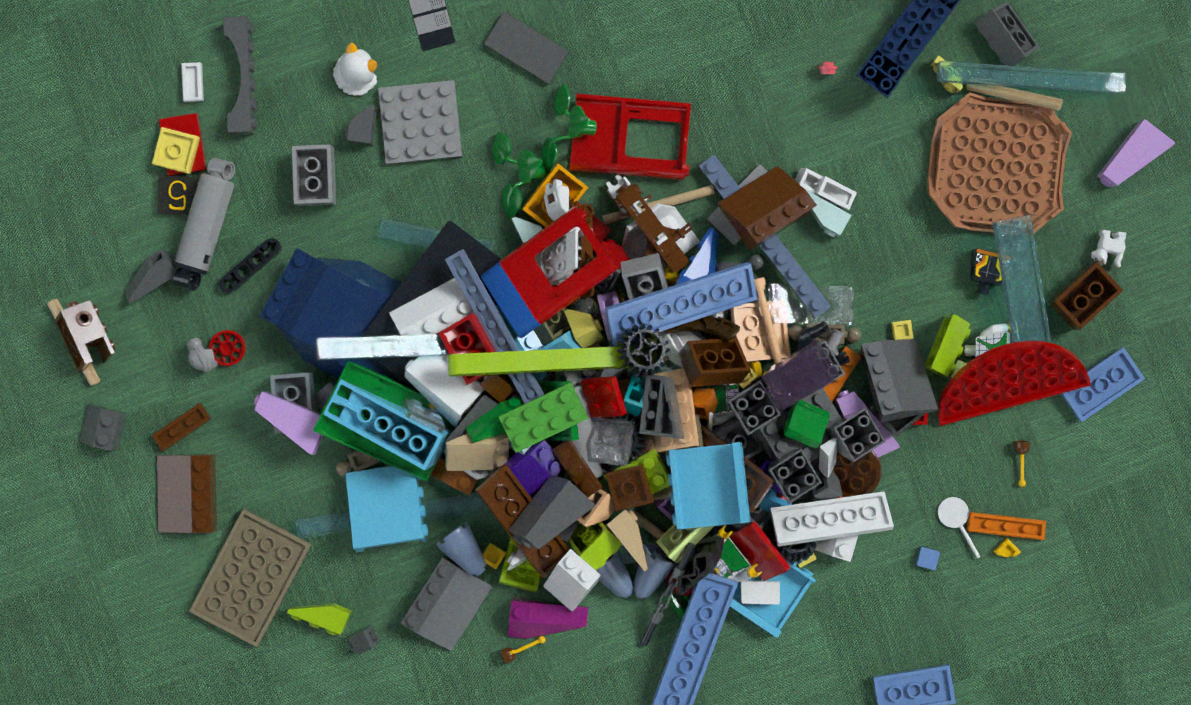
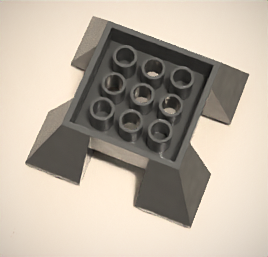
(790, 458)

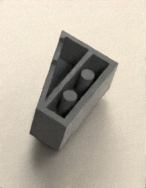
(661, 408)

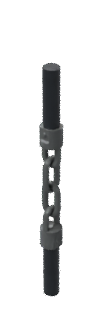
(657, 614)

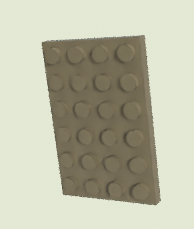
(250, 577)

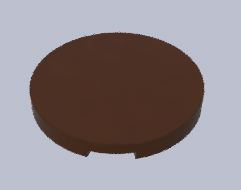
(858, 476)

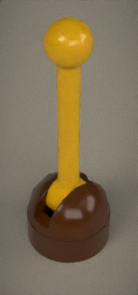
(1021, 448)
(509, 654)

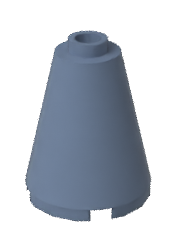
(464, 550)
(658, 569)
(615, 576)

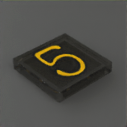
(176, 194)

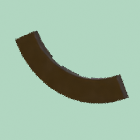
(712, 325)

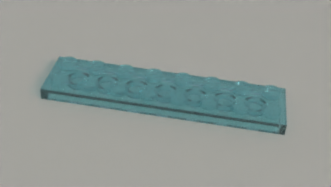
(1021, 279)

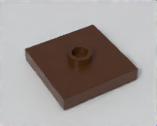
(629, 487)

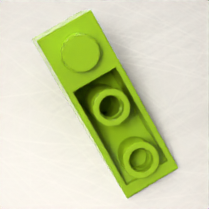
(328, 616)

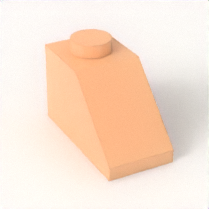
(601, 511)

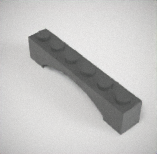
(242, 119)

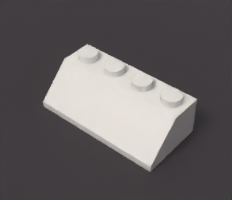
(432, 310)

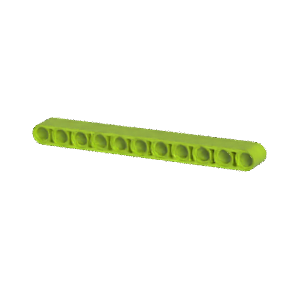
(538, 361)

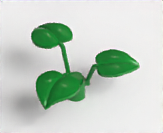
(578, 125)
(529, 169)

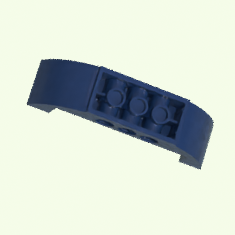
(904, 43)

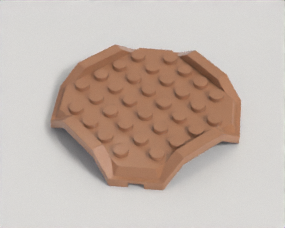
(997, 162)

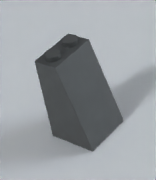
(550, 512)

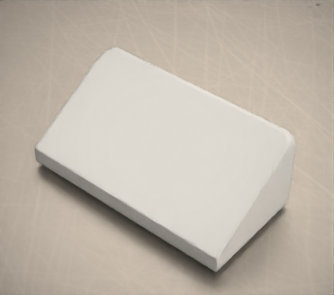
(827, 457)
(760, 592)

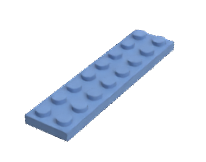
(684, 301)
(695, 641)

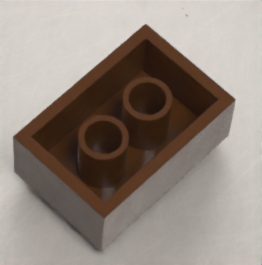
(1085, 296)
(714, 362)

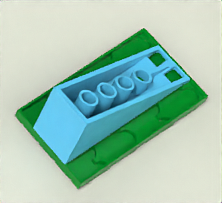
(370, 418)

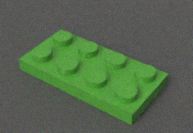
(543, 417)

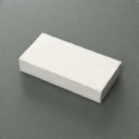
(192, 82)

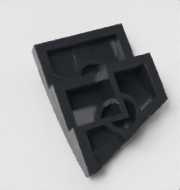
(701, 563)

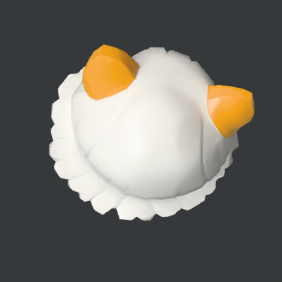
(355, 71)

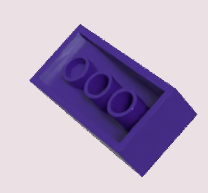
(535, 466)

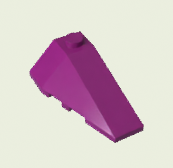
(542, 618)

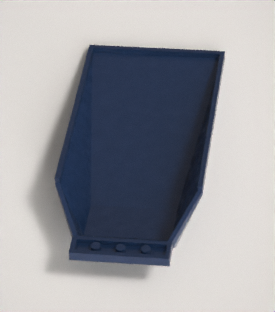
(328, 301)

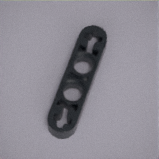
(252, 268)

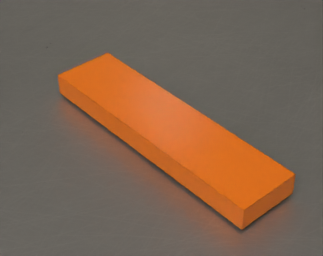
(1006, 525)

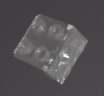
(841, 310)

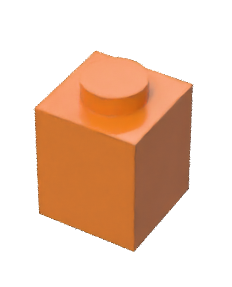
(704, 402)

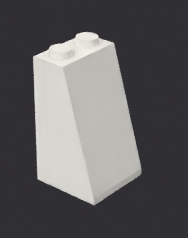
(446, 393)
(571, 580)

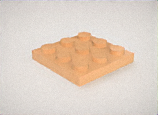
(753, 333)

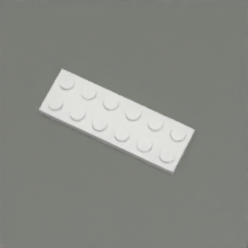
(831, 518)

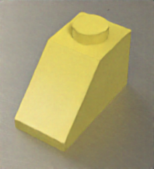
(584, 327)

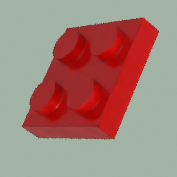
(603, 397)

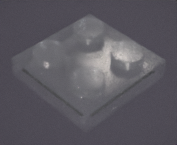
(785, 305)
(428, 417)

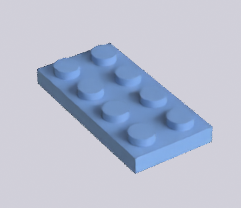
(1108, 382)
(915, 687)

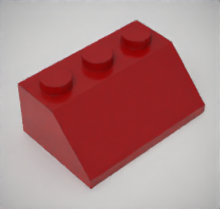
(466, 337)

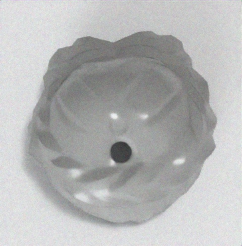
(199, 357)

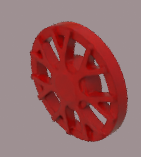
(228, 347)

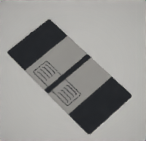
(432, 23)

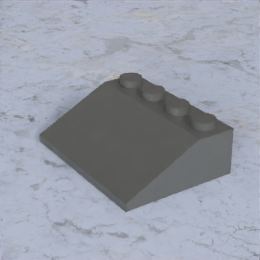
(897, 379)
(446, 604)

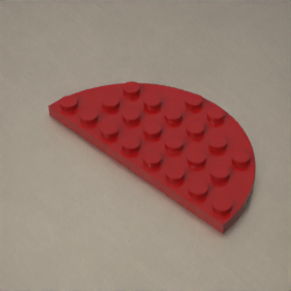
(1010, 377)

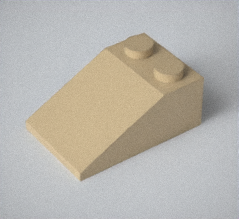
(481, 455)
(628, 533)

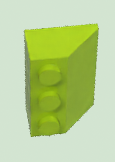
(947, 345)

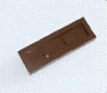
(181, 427)
(577, 468)

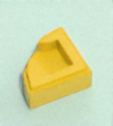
(1006, 549)

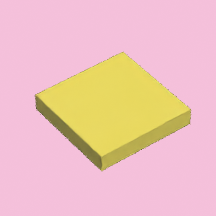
(175, 150)

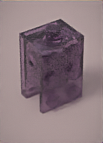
(800, 375)

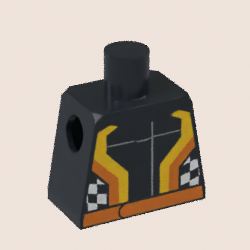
(985, 270)

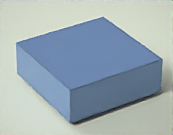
(927, 558)

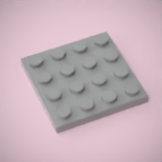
(420, 122)

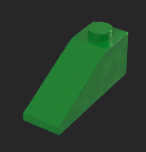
(490, 424)

